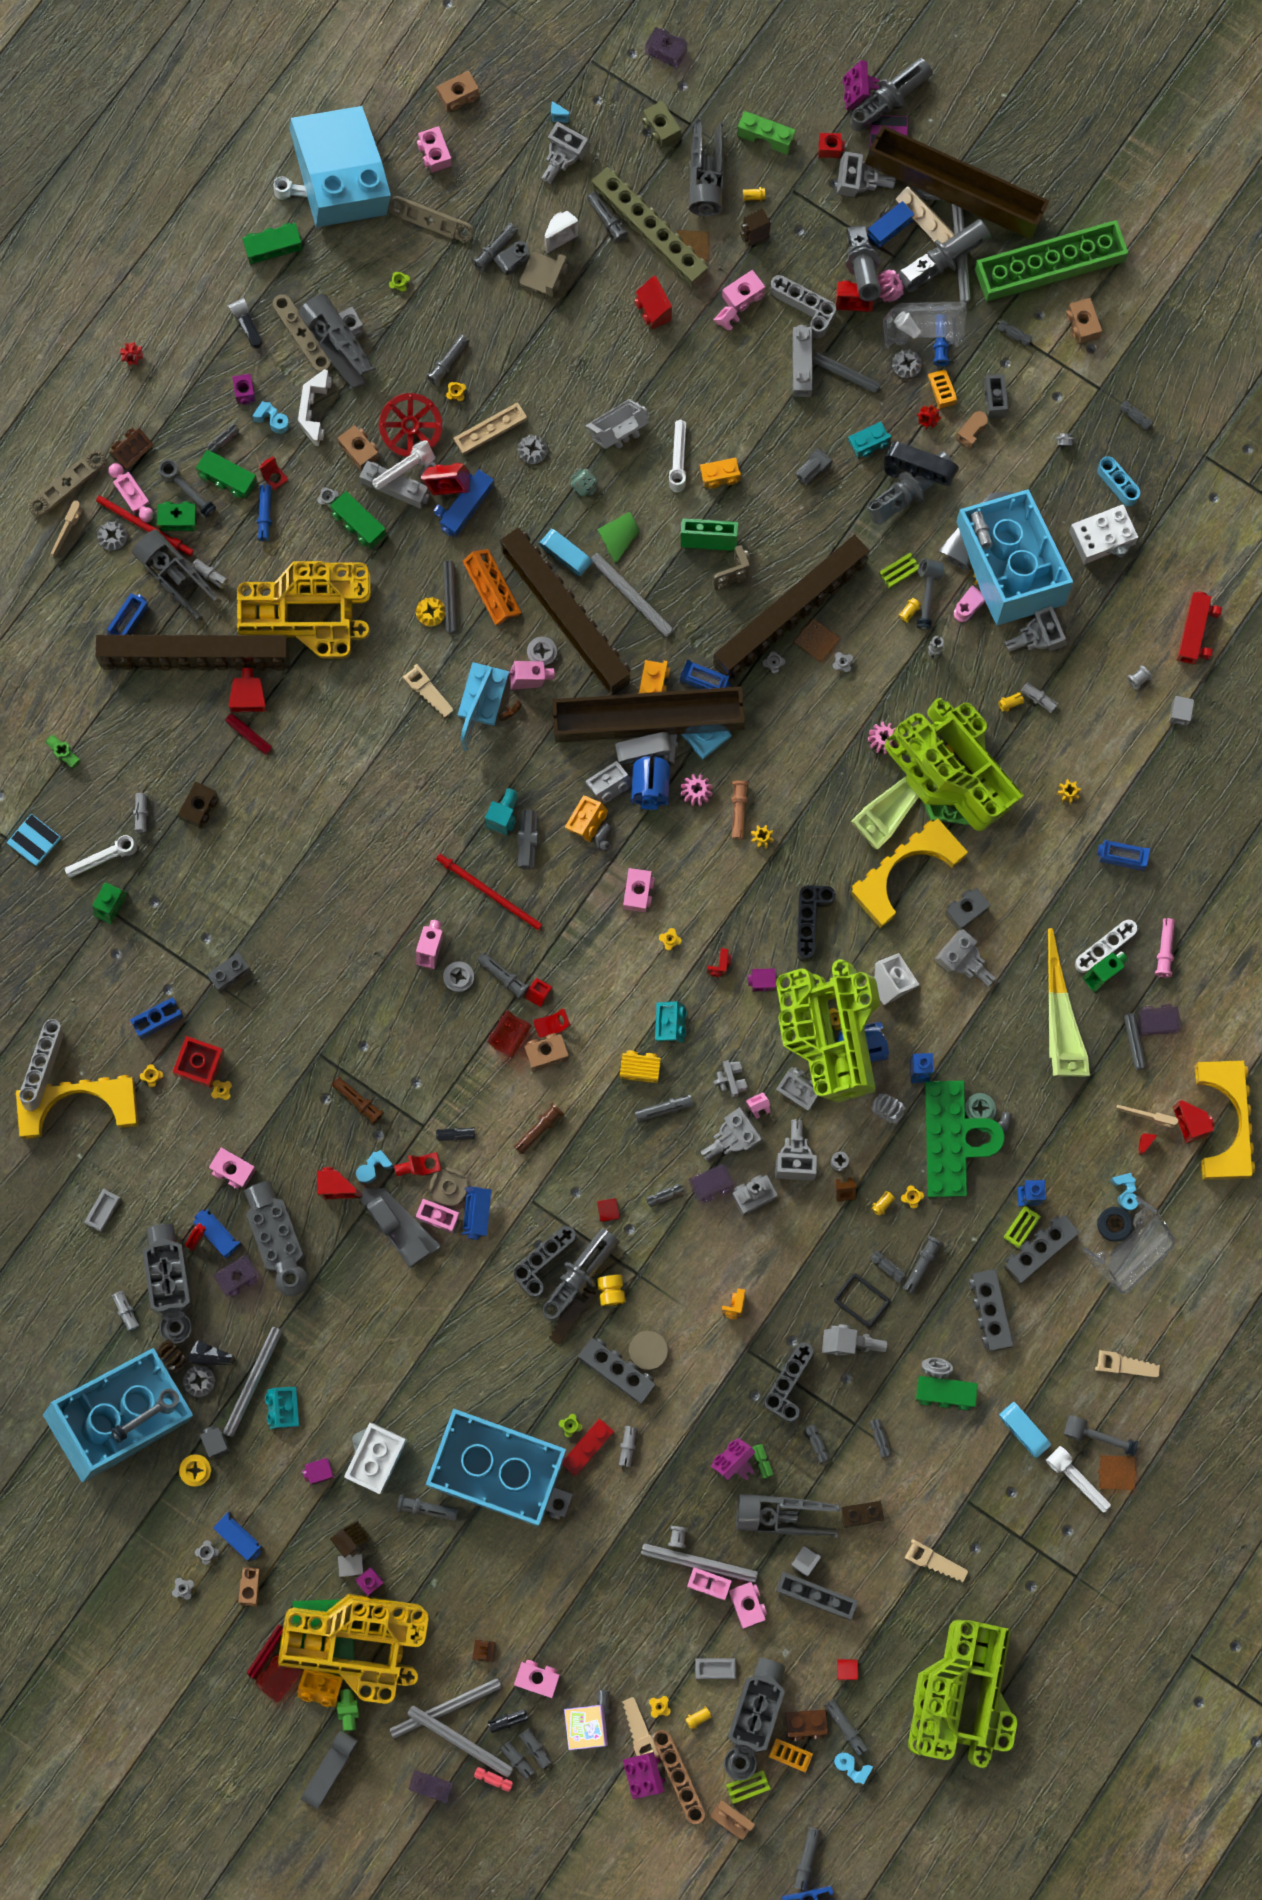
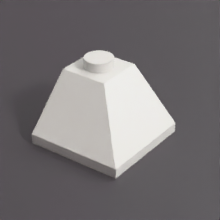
(560, 230)
(893, 978)

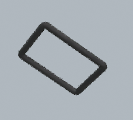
(853, 1313)

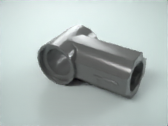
(816, 463)

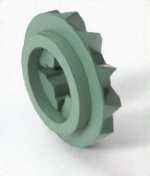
(985, 1101)

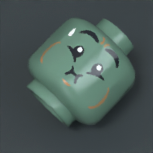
(584, 482)

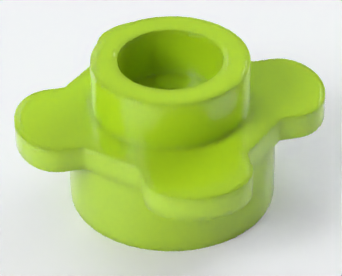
(396, 276)
(575, 1425)

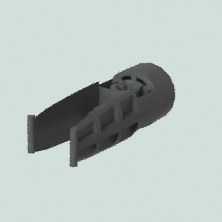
(705, 196)
(336, 339)
(152, 550)
(751, 1513)

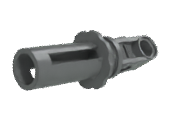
(891, 94)
(944, 255)
(863, 263)
(901, 494)
(575, 1279)

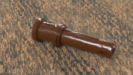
(364, 1105)
(545, 1121)

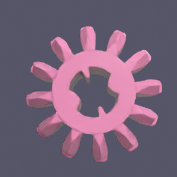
(890, 285)
(876, 735)
(690, 786)

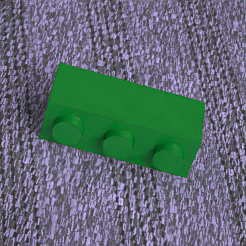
(272, 243)
(226, 475)
(357, 520)
(709, 534)
(946, 1393)

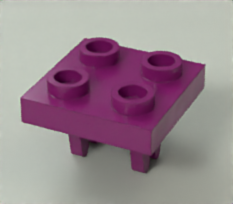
(857, 85)
(734, 1460)
(643, 1775)

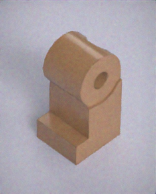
(974, 425)
(249, 1587)

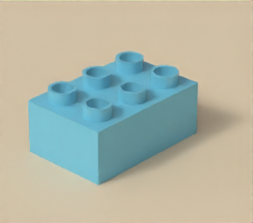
(496, 1468)

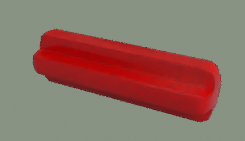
(195, 1236)

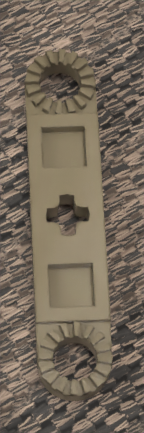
(418, 215)
(294, 323)
(56, 491)

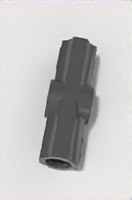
(527, 839)

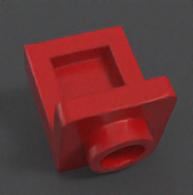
(724, 961)

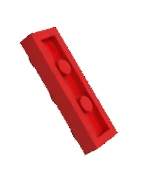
(587, 1447)

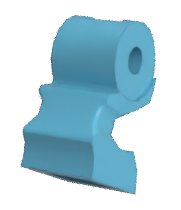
(278, 421)
(367, 1173)
(1127, 1198)
(846, 1762)

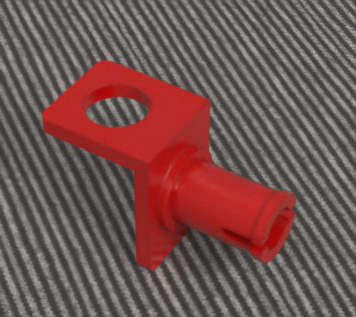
(417, 1165)

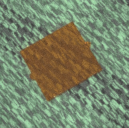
(697, 240)
(816, 640)
(1117, 1472)

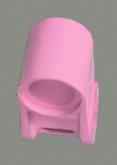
(970, 603)

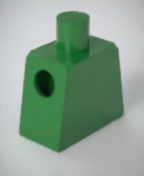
(109, 902)

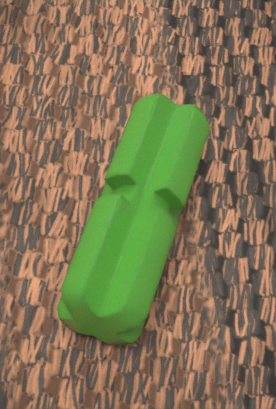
(764, 1466)

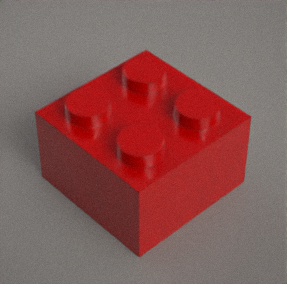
(198, 1062)

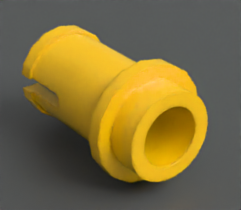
(754, 194)
(912, 606)
(1010, 702)
(883, 1203)
(698, 1718)

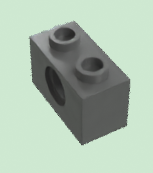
(995, 396)
(962, 919)
(229, 972)
(215, 1442)

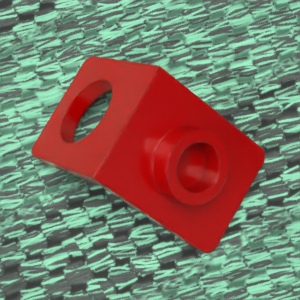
(269, 468)
(551, 1024)

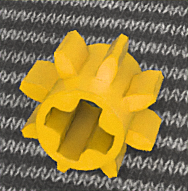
(1072, 788)
(759, 841)

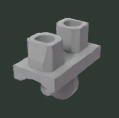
(735, 1086)

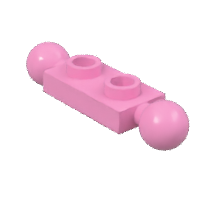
(131, 492)

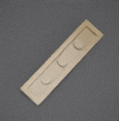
(925, 215)
(490, 428)

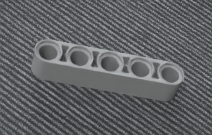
(41, 1073)

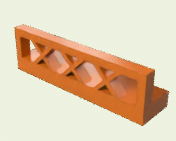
(488, 586)

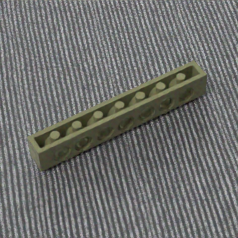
(690, 274)

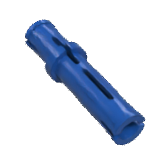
(264, 513)

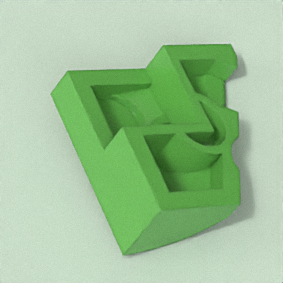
(618, 535)
(945, 813)

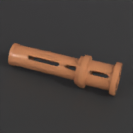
(739, 799)

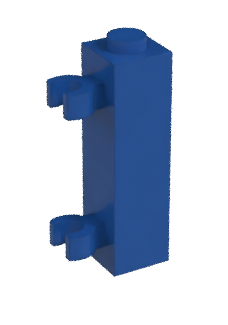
(465, 505)

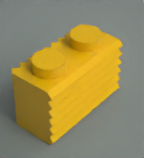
(640, 1067)

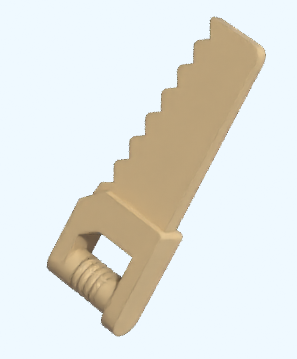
(71, 519)
(427, 690)
(1158, 1118)
(1125, 1365)
(935, 1561)
(638, 1727)

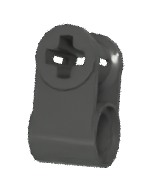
(511, 259)

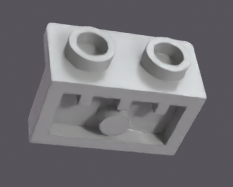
(609, 783)
(798, 1088)

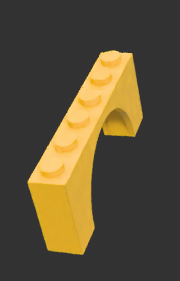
(932, 841)
(1231, 1080)
(117, 1093)

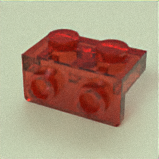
(509, 1034)
(277, 1679)

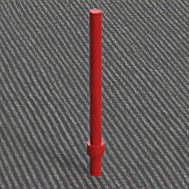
(176, 543)

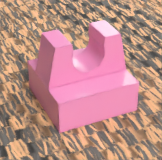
(725, 316)
(757, 1103)

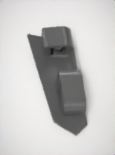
(955, 547)
(401, 1228)

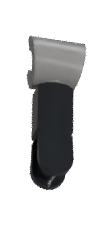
(241, 313)

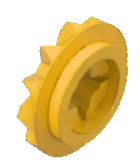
(426, 619)
(188, 1463)

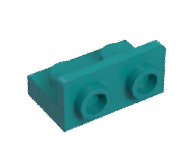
(870, 439)
(670, 1021)
(282, 1407)

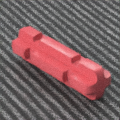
(493, 1779)

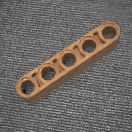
(685, 1784)

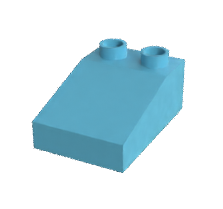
(340, 166)
(1022, 566)
(87, 1414)

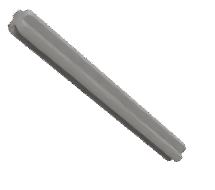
(962, 265)
(632, 595)
(252, 1382)
(700, 1563)
(448, 1707)
(460, 1741)

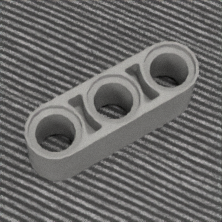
(650, 745)

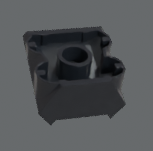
(206, 1354)

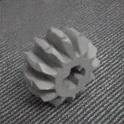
(888, 1108)

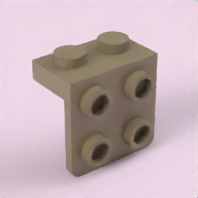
(544, 273)
(736, 574)

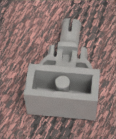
(564, 150)
(858, 177)
(1040, 633)
(963, 957)
(737, 1133)
(796, 1161)
(754, 1194)
(842, 1341)

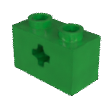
(186, 520)

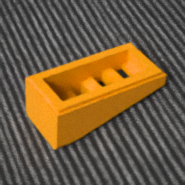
(945, 402)
(774, 1750)

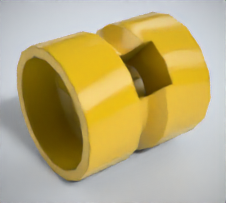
(611, 1290)

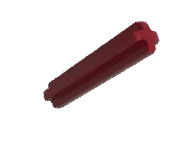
(248, 734)
(266, 1652)

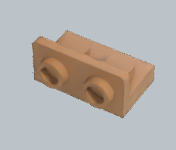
(732, 1820)

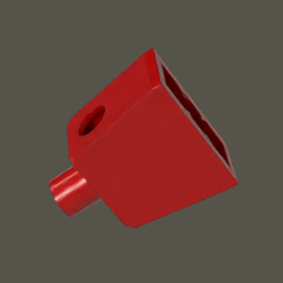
(247, 693)

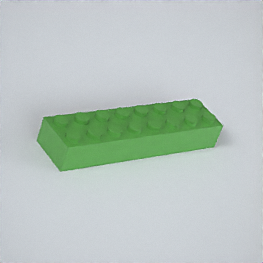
(1051, 260)

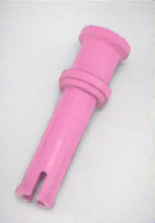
(1165, 956)

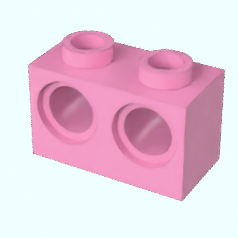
(438, 148)
(709, 1583)

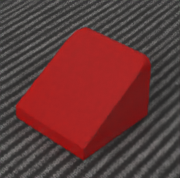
(538, 992)
(1145, 1141)
(608, 1210)
(847, 1669)

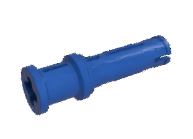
(941, 352)

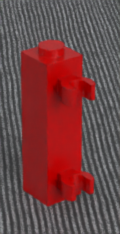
(1194, 627)

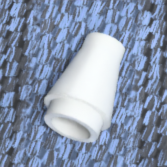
(906, 324)

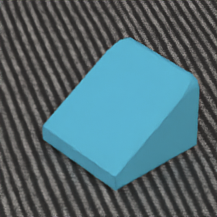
(559, 114)

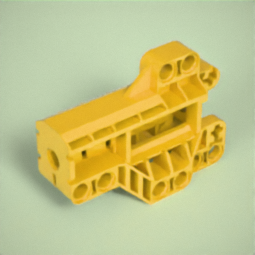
(288, 591)
(338, 1623)

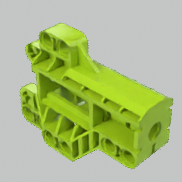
(979, 796)
(830, 1061)
(953, 1674)

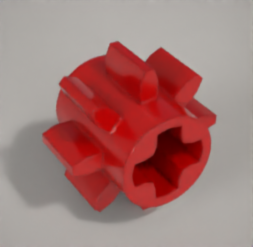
(131, 353)
(929, 416)

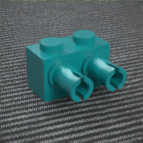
(501, 815)

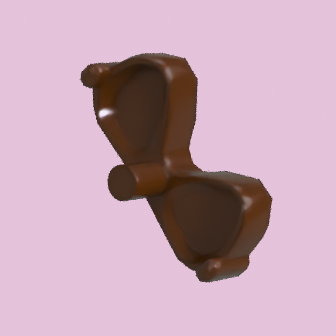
(506, 715)

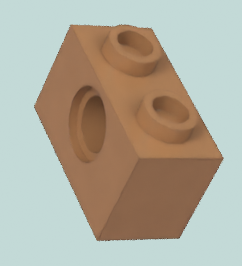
(463, 83)
(1083, 310)
(351, 439)
(538, 1060)

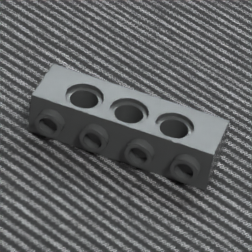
(1066, 1231)
(990, 1280)
(637, 1393)
(816, 1596)

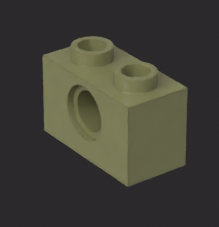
(660, 114)

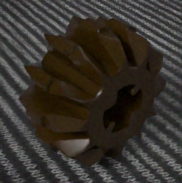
(172, 1356)

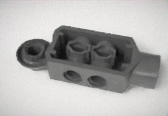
(276, 1237)
(168, 1281)
(755, 1717)

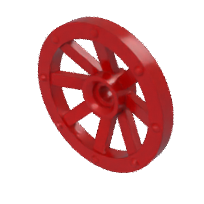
(414, 419)

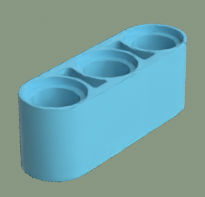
(1117, 472)
(565, 552)
(1024, 1430)

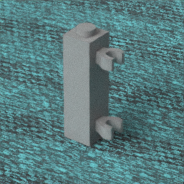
(802, 361)
(400, 488)

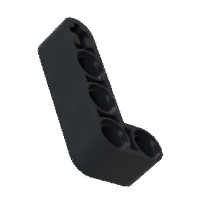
(920, 463)
(810, 923)

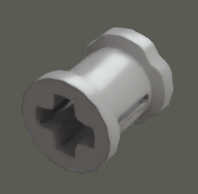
(1139, 677)
(844, 1157)
(678, 1537)

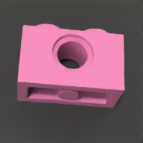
(749, 283)
(635, 879)
(223, 1161)
(437, 1216)
(747, 1617)
(546, 1687)

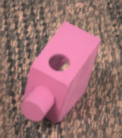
(529, 674)
(429, 945)

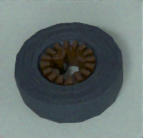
(1124, 1224)

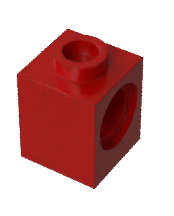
(825, 151)

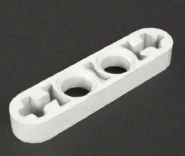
(1106, 946)

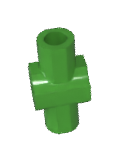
(69, 757)
(348, 1710)

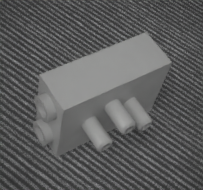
(618, 424)

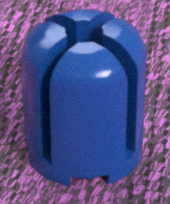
(659, 794)
(876, 1041)

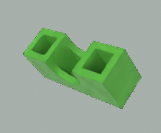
(776, 134)

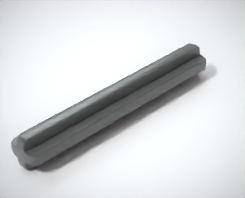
(846, 372)
(449, 586)

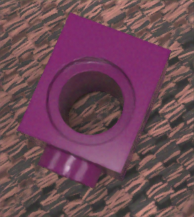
(240, 382)
(762, 980)
(318, 1471)
(369, 1581)

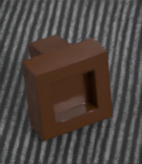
(846, 1190)
(483, 1650)

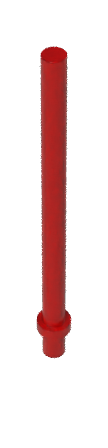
(448, 864)

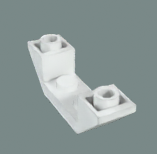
(317, 384)

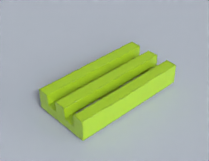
(886, 578)
(1013, 1240)
(734, 1800)

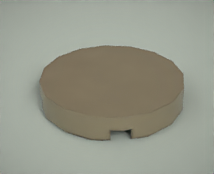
(448, 1187)
(648, 1350)

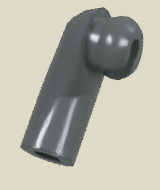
(600, 837)
(1005, 1121)

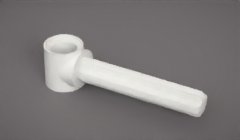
(291, 189)
(421, 454)
(678, 458)
(102, 856)
(1061, 1461)

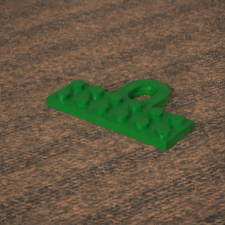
(947, 1139)

